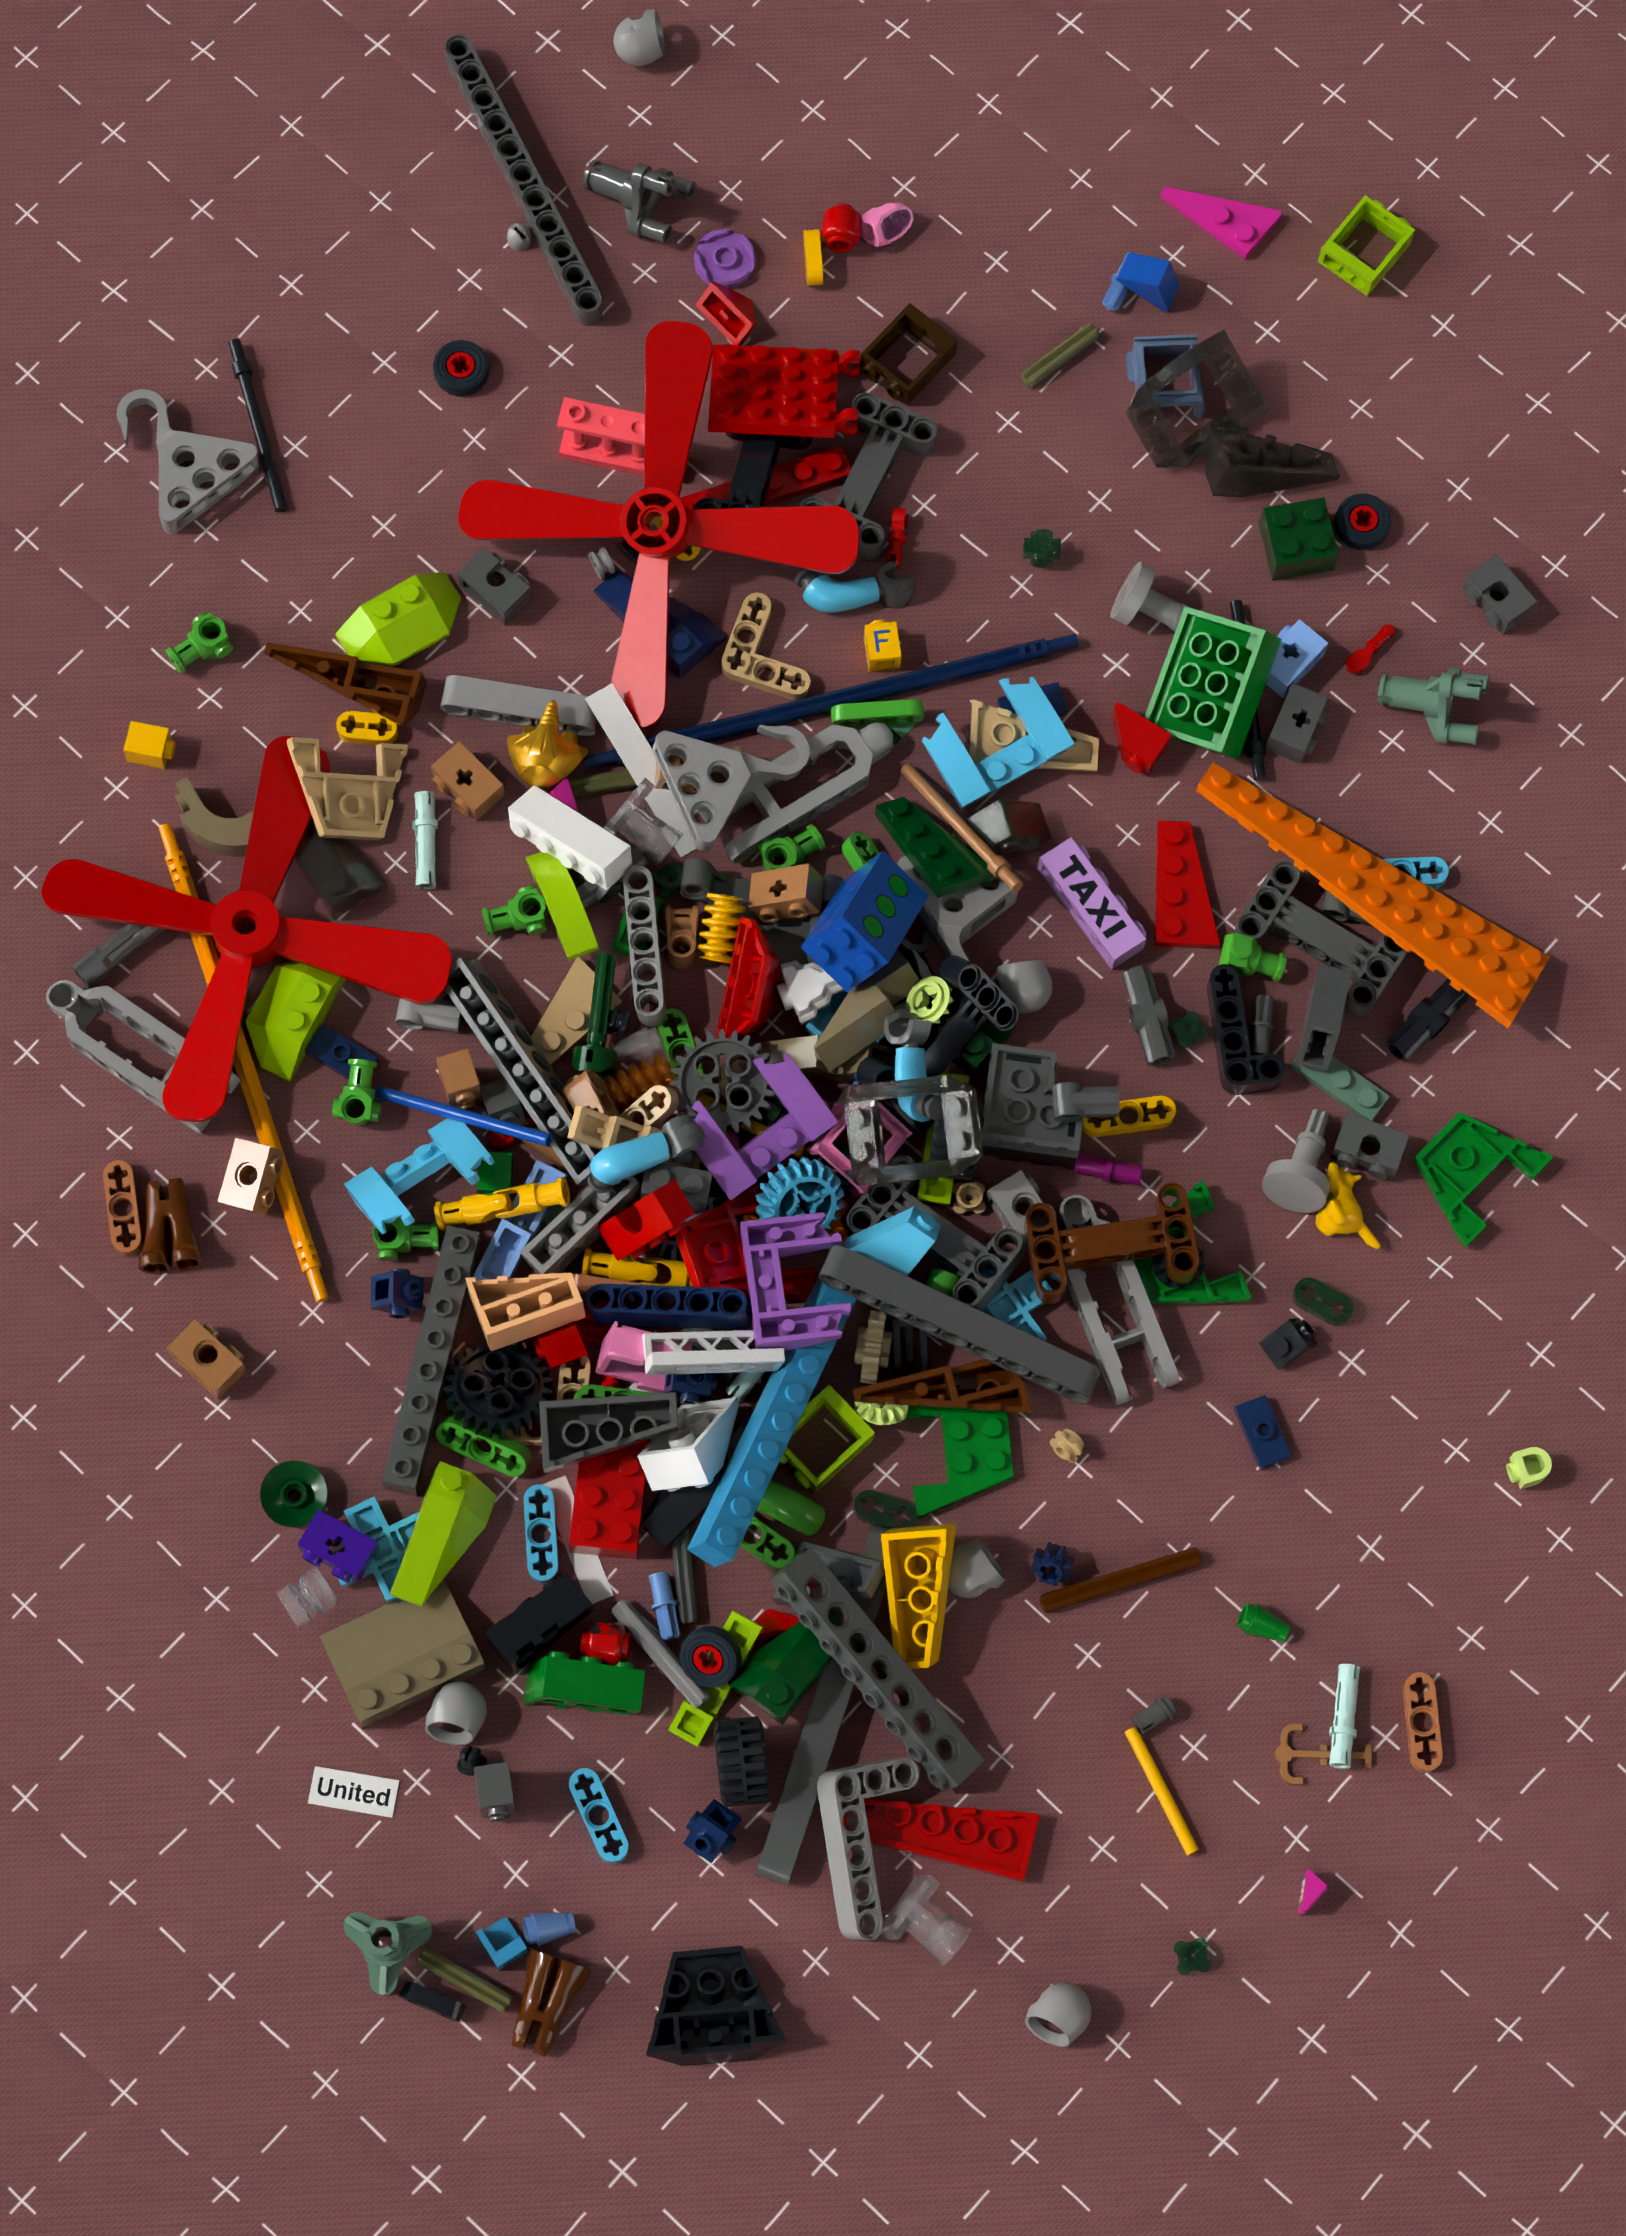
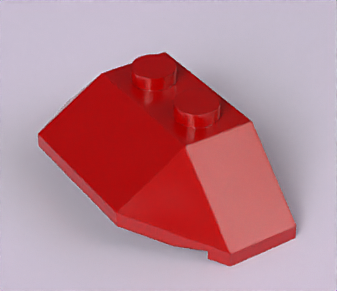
(749, 982)

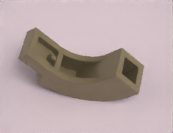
(210, 831)

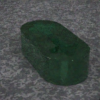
(1325, 1294)
(886, 1503)

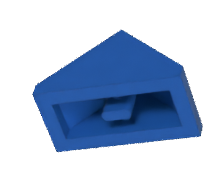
(1150, 279)

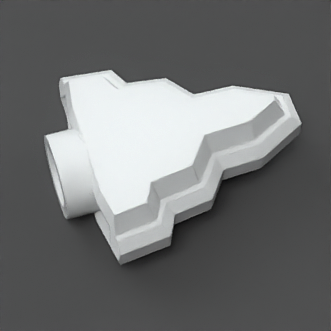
(806, 989)

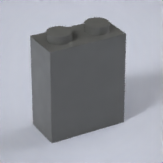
(1323, 1018)

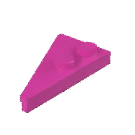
(1229, 221)

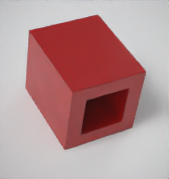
(561, 1344)

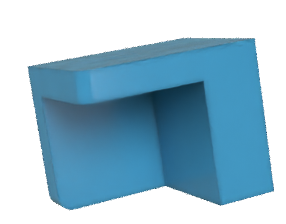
(502, 1943)

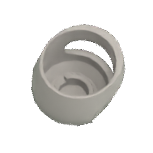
(640, 40)
(1026, 984)
(974, 1570)
(458, 1705)
(1063, 2006)

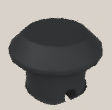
(470, 1758)

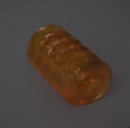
(638, 1081)

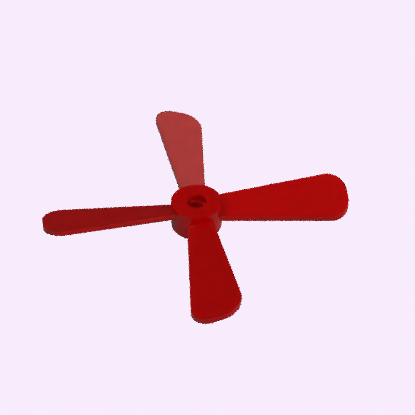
(675, 382)
(386, 960)

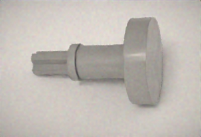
(1138, 596)
(1297, 1181)

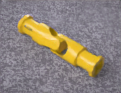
(482, 1208)
(633, 1270)

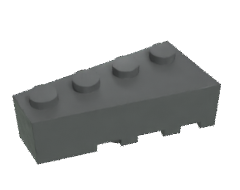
(595, 1426)

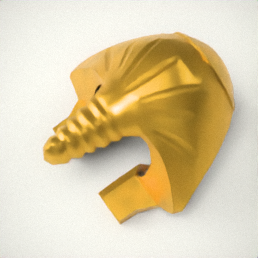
(543, 754)

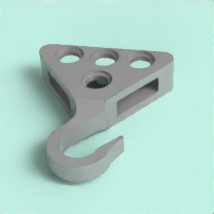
(184, 483)
(738, 768)
(973, 908)

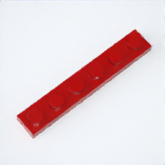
(791, 478)

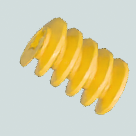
(721, 927)

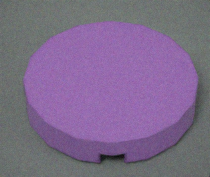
(724, 258)

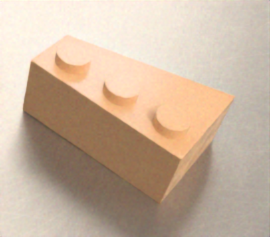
(524, 1306)

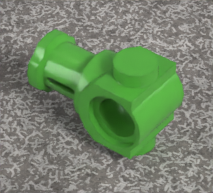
(198, 645)
(790, 849)
(514, 916)
(1247, 957)
(358, 1090)
(407, 1238)

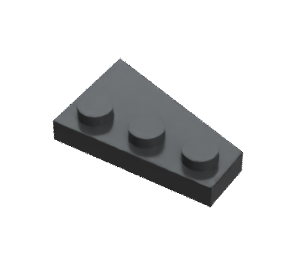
(855, 1573)

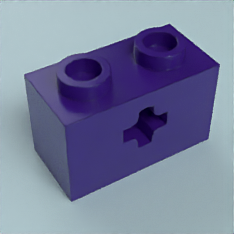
(328, 1531)

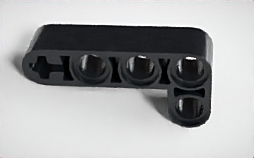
(1236, 1030)

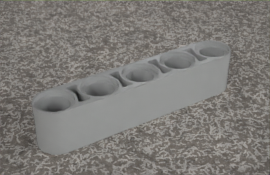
(515, 704)
(638, 932)

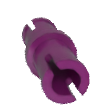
(1108, 1169)

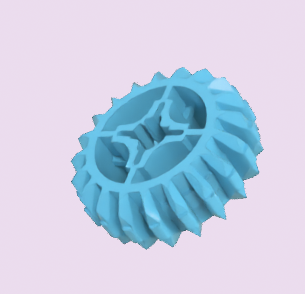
(819, 1196)

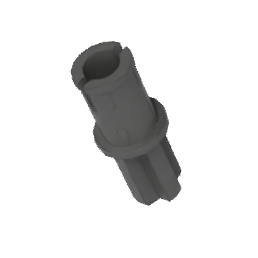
(1262, 1025)

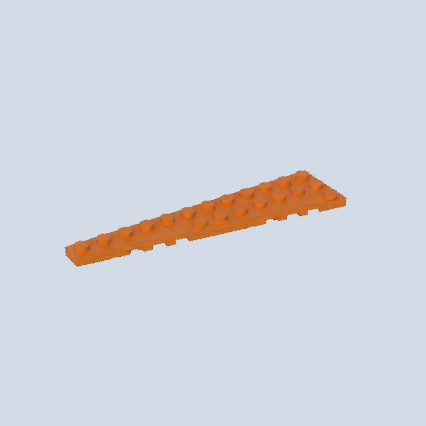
(1449, 937)

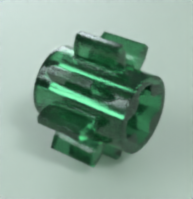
(1041, 548)

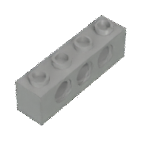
(577, 1227)

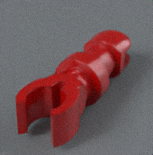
(897, 537)

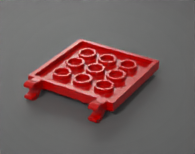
(779, 391)

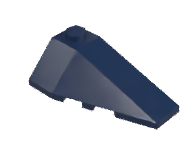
(689, 631)

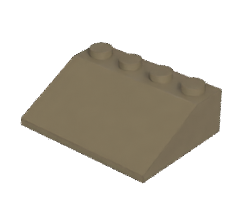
(402, 1654)

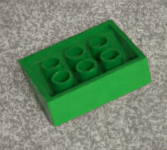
(1212, 681)

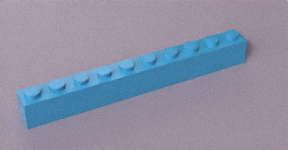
(763, 1442)

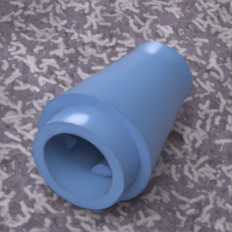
(547, 1927)

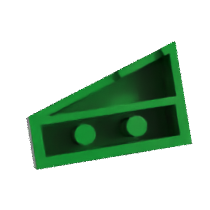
(584, 1684)

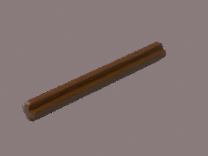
(1120, 1580)

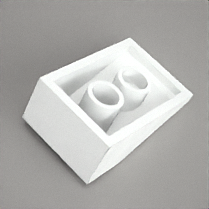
(693, 1451)

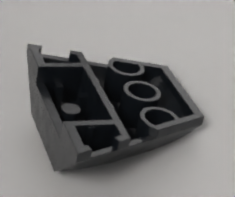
(713, 2010)

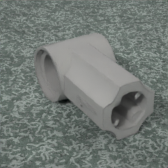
(438, 1015)

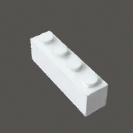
(570, 837)

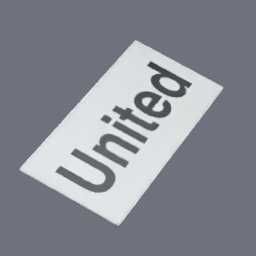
(353, 1791)

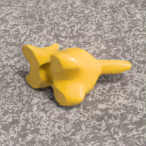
(1341, 1211)

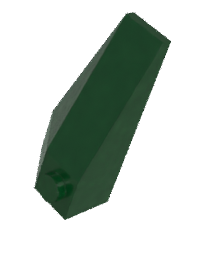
(782, 1671)

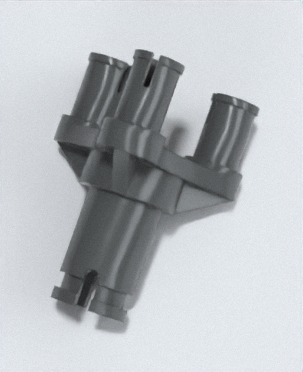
(639, 194)

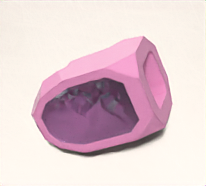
(886, 223)

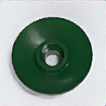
(292, 1477)

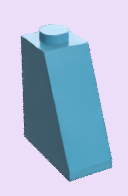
(897, 1240)

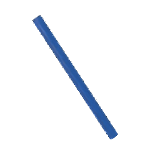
(463, 1115)

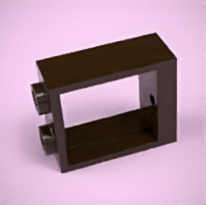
(925, 331)

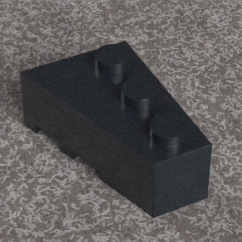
(539, 1622)

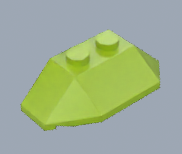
(401, 620)
(290, 1015)

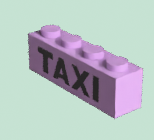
(1092, 902)

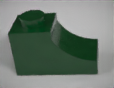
(977, 1051)

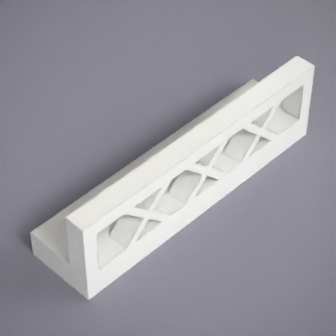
(711, 1359)

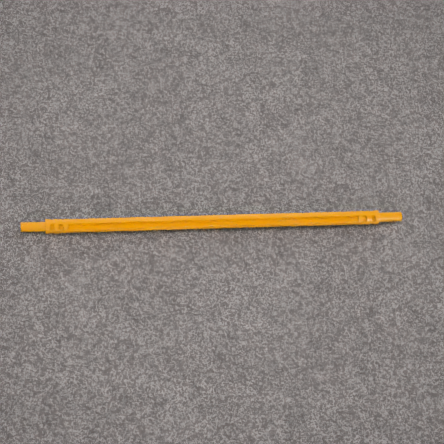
(251, 1086)

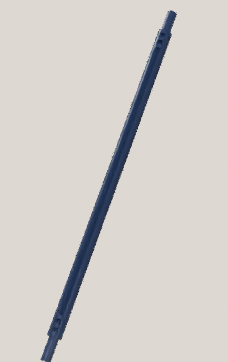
(860, 693)

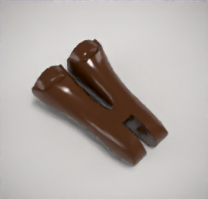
(155, 1251)
(568, 1982)

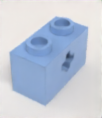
(1306, 651)

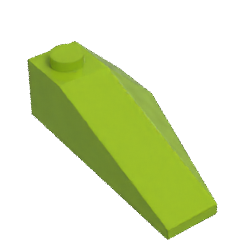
(446, 1526)

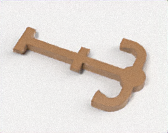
(1284, 1754)

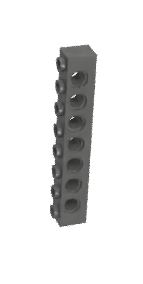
(518, 1061)
(430, 1361)
(893, 1673)

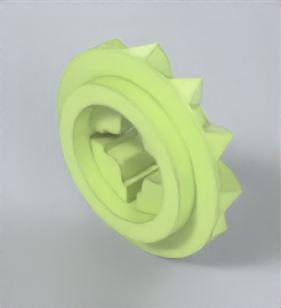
(919, 1000)
(887, 1415)

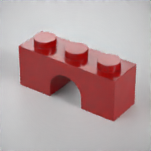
(647, 1222)

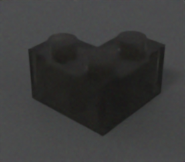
(1009, 827)

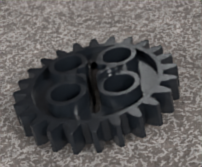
(497, 1389)

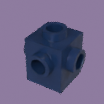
(397, 1293)
(691, 1387)
(712, 1831)

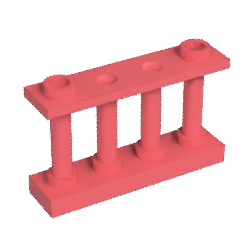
(602, 436)

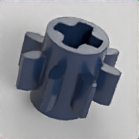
(1052, 1564)

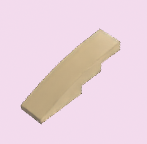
(604, 1131)

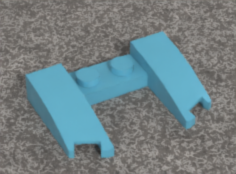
(973, 781)
(378, 1193)

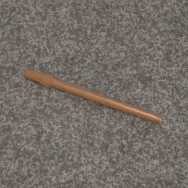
(996, 863)

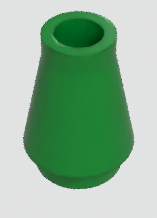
(1261, 1623)

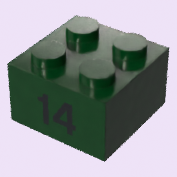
(1298, 538)

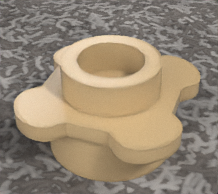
(974, 1190)
(1067, 1445)

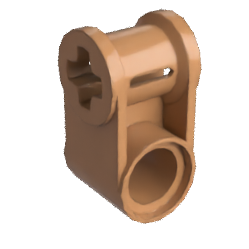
(681, 930)
(590, 1092)

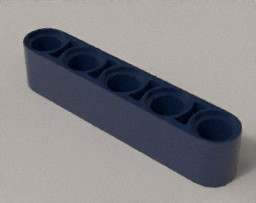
(681, 1315)

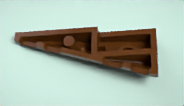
(383, 689)
(966, 1386)

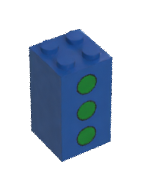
(865, 921)

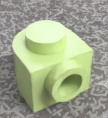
(1529, 1467)

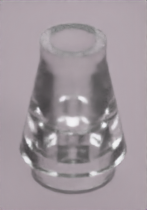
(639, 1045)

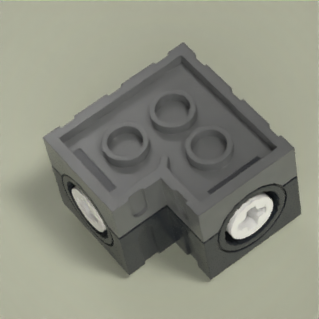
(1019, 1110)

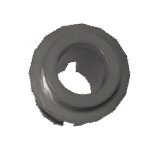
(1154, 1714)

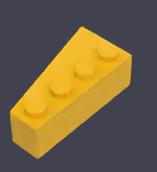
(917, 1589)

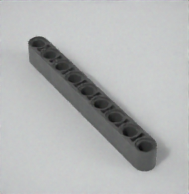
(959, 1324)

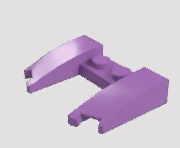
(805, 1121)
(762, 1246)

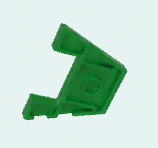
(1461, 1159)
(1222, 1290)
(975, 1455)

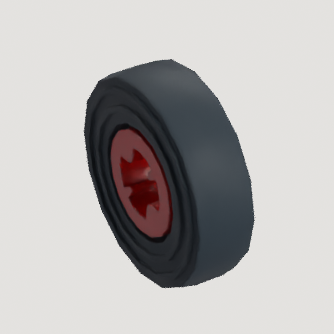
(460, 383)
(1365, 506)
(726, 1657)

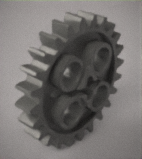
(694, 1084)

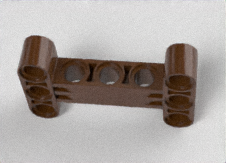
(1111, 1243)

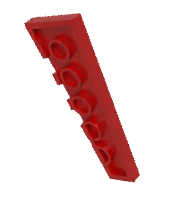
(964, 1836)

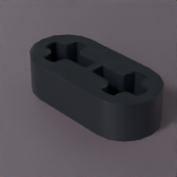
(432, 2001)

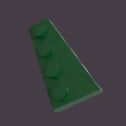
(934, 852)

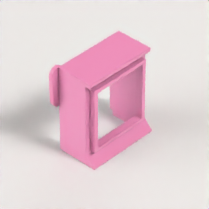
(825, 1148)
(623, 1357)

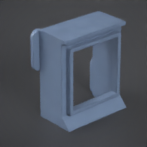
(1166, 345)

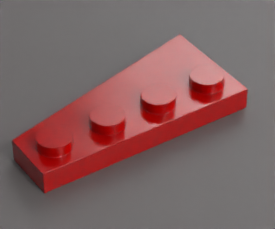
(1181, 895)

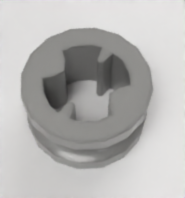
(601, 562)

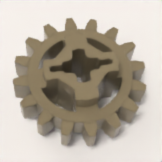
(873, 1347)

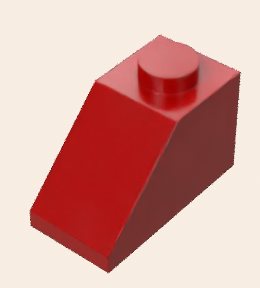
(1138, 739)

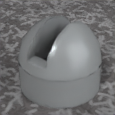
(514, 239)

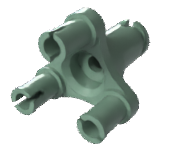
(1436, 699)
(386, 1962)

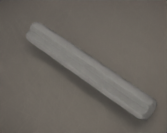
(659, 1653)

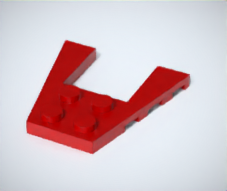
(715, 1253)

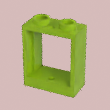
(1348, 266)
(848, 1419)

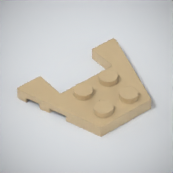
(348, 803)

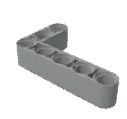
(856, 1837)

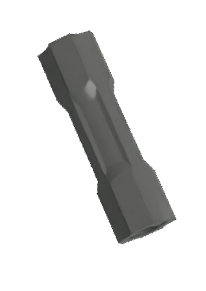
(100, 961)

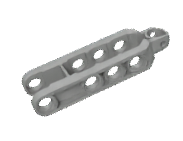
(866, 745)
(81, 1006)
(1079, 1212)

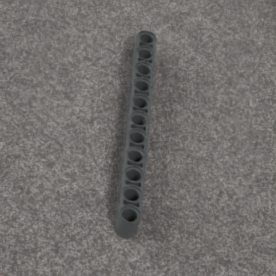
(527, 191)
(815, 1747)

